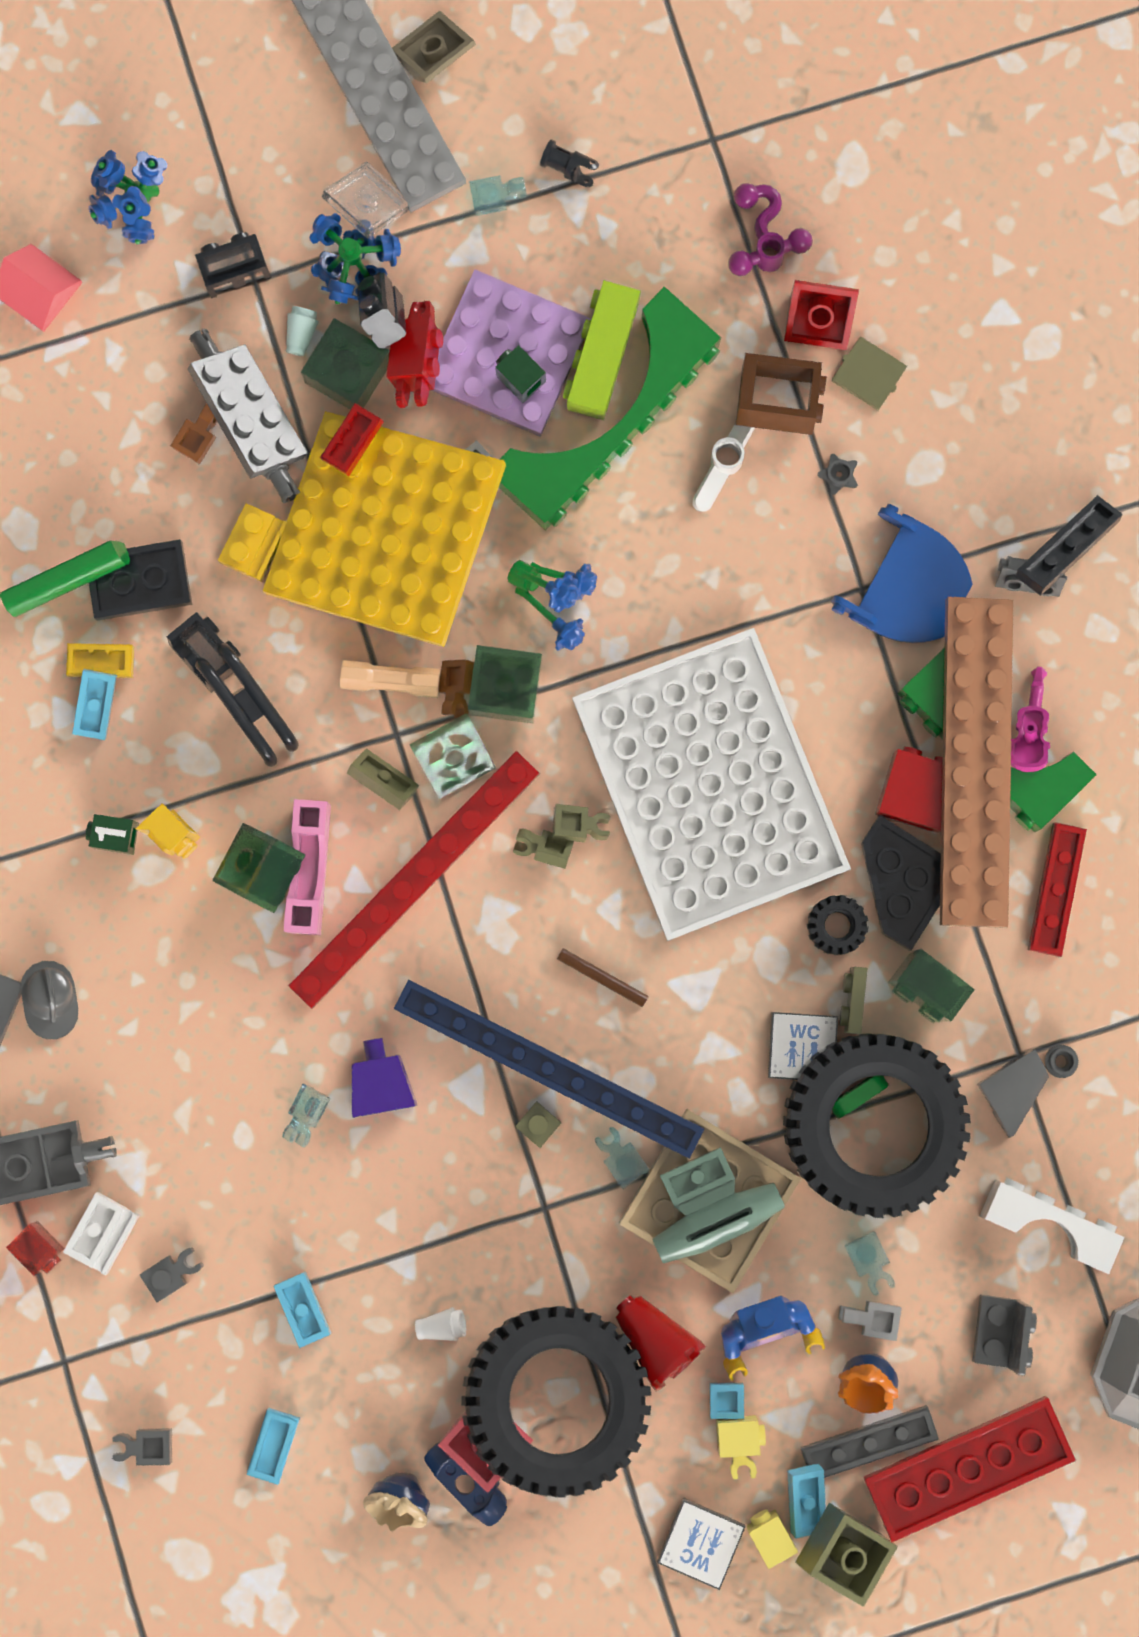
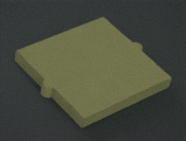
(869, 373)

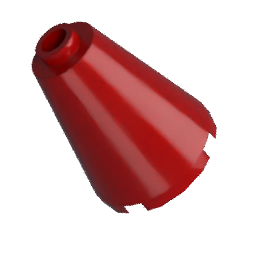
(660, 1341)

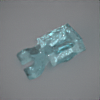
(490, 193)
(306, 1112)

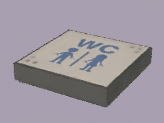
(796, 1039)
(701, 1543)

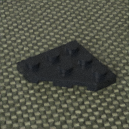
(902, 881)

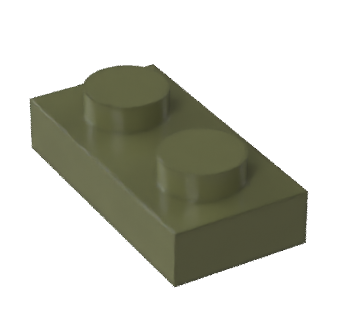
(382, 779)
(852, 1014)

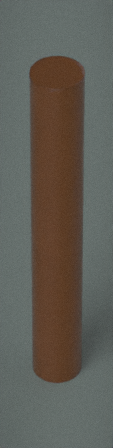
(602, 977)

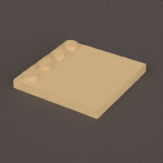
(654, 1212)

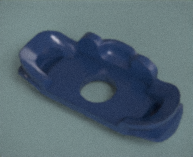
(482, 1505)

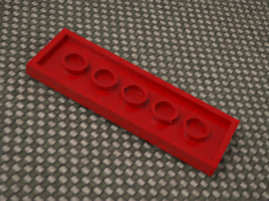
(969, 1468)

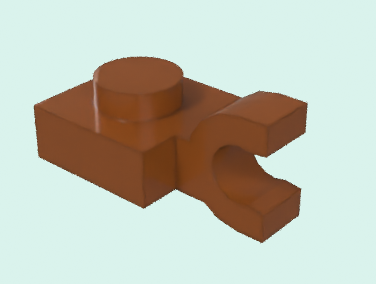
(194, 438)
(454, 683)

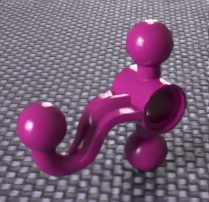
(798, 241)

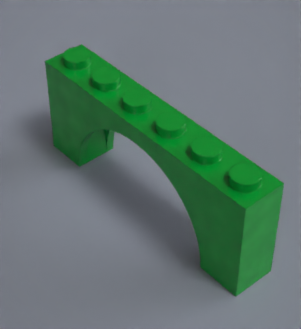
(1033, 795)

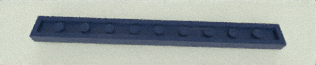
(549, 1069)

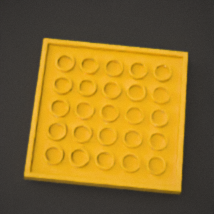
(388, 538)

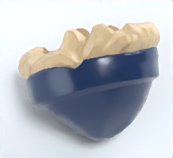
(398, 1502)

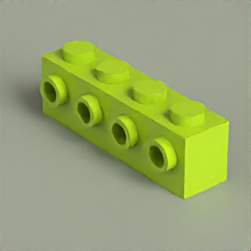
(603, 349)

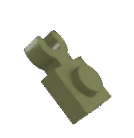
(574, 824)

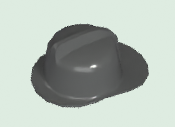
(49, 999)

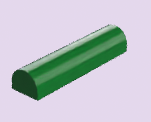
(65, 577)

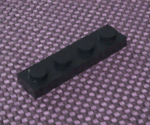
(1068, 545)

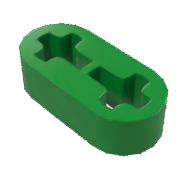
(859, 1095)

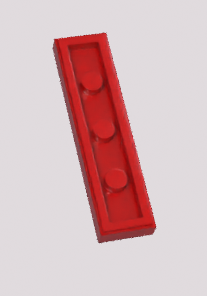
(1057, 889)

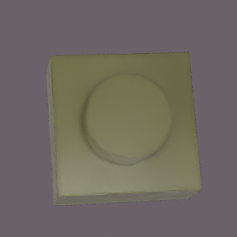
(538, 1124)

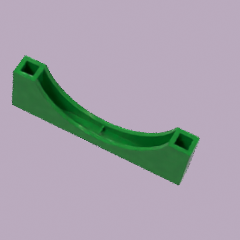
(551, 481)

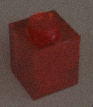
(36, 1249)

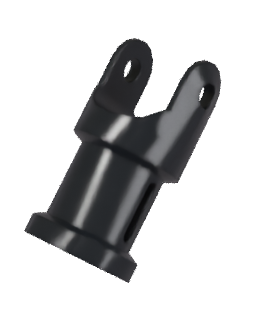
(568, 163)

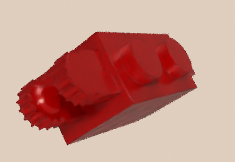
(414, 358)

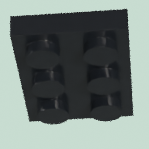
(149, 583)

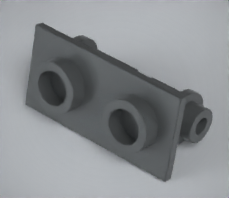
(1008, 580)

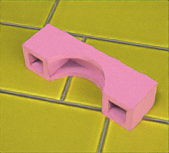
(307, 887)

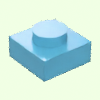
(726, 1400)

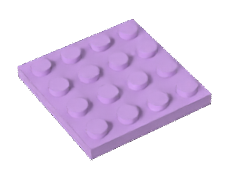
(500, 318)

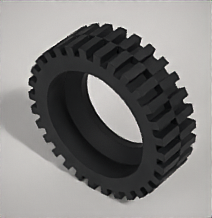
(811, 1109)
(489, 1401)

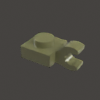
(546, 849)

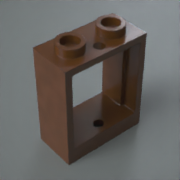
(776, 417)

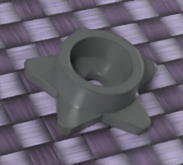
(839, 465)

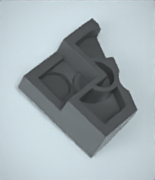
(1014, 1089)

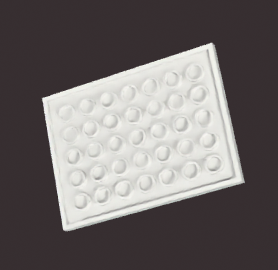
(711, 784)

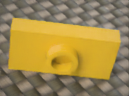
(104, 658)

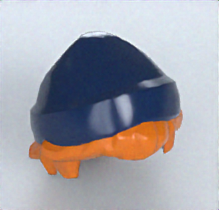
(868, 1384)

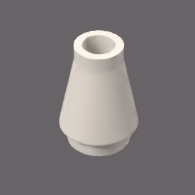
(442, 1326)

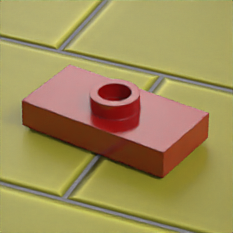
(351, 439)

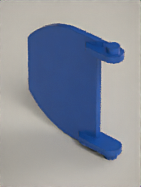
(911, 584)

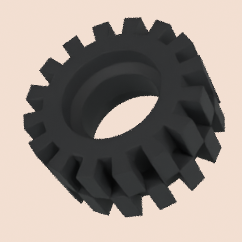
(857, 921)

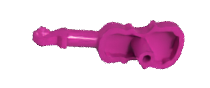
(1029, 748)

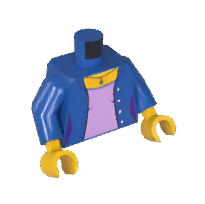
(765, 1324)

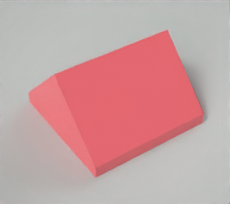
(35, 285)
(459, 1448)

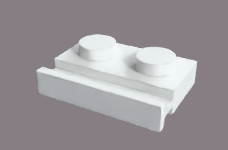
(101, 1233)

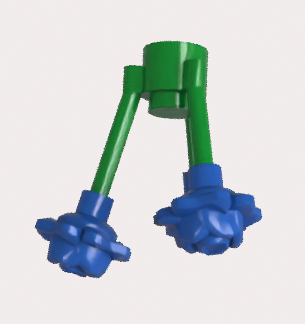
(562, 593)

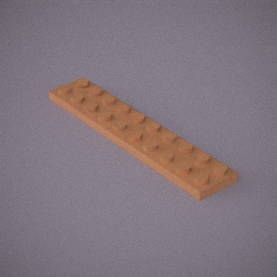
(976, 762)

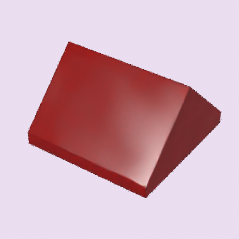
(820, 314)

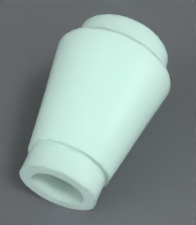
(300, 329)

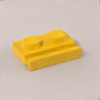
(252, 542)

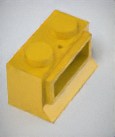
(169, 832)

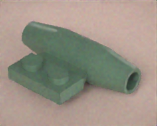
(711, 1208)

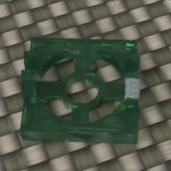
(480, 766)

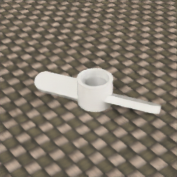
(718, 472)

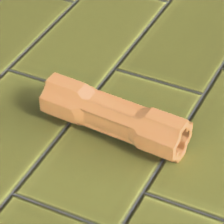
(365, 676)

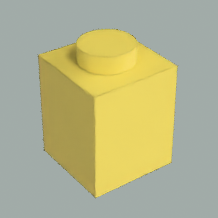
(771, 1537)

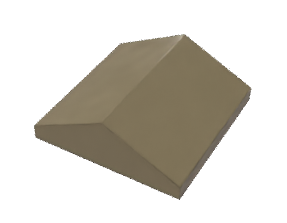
(432, 47)

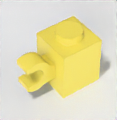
(739, 1440)

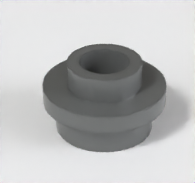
(1071, 1061)

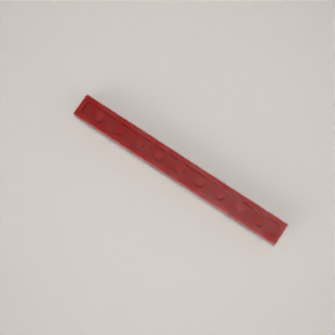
(414, 880)

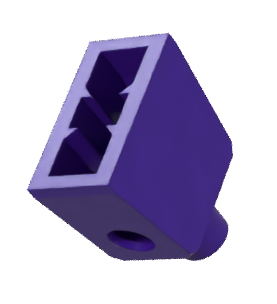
(380, 1082)

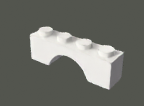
(1089, 1242)

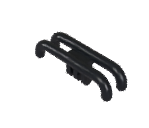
(247, 704)

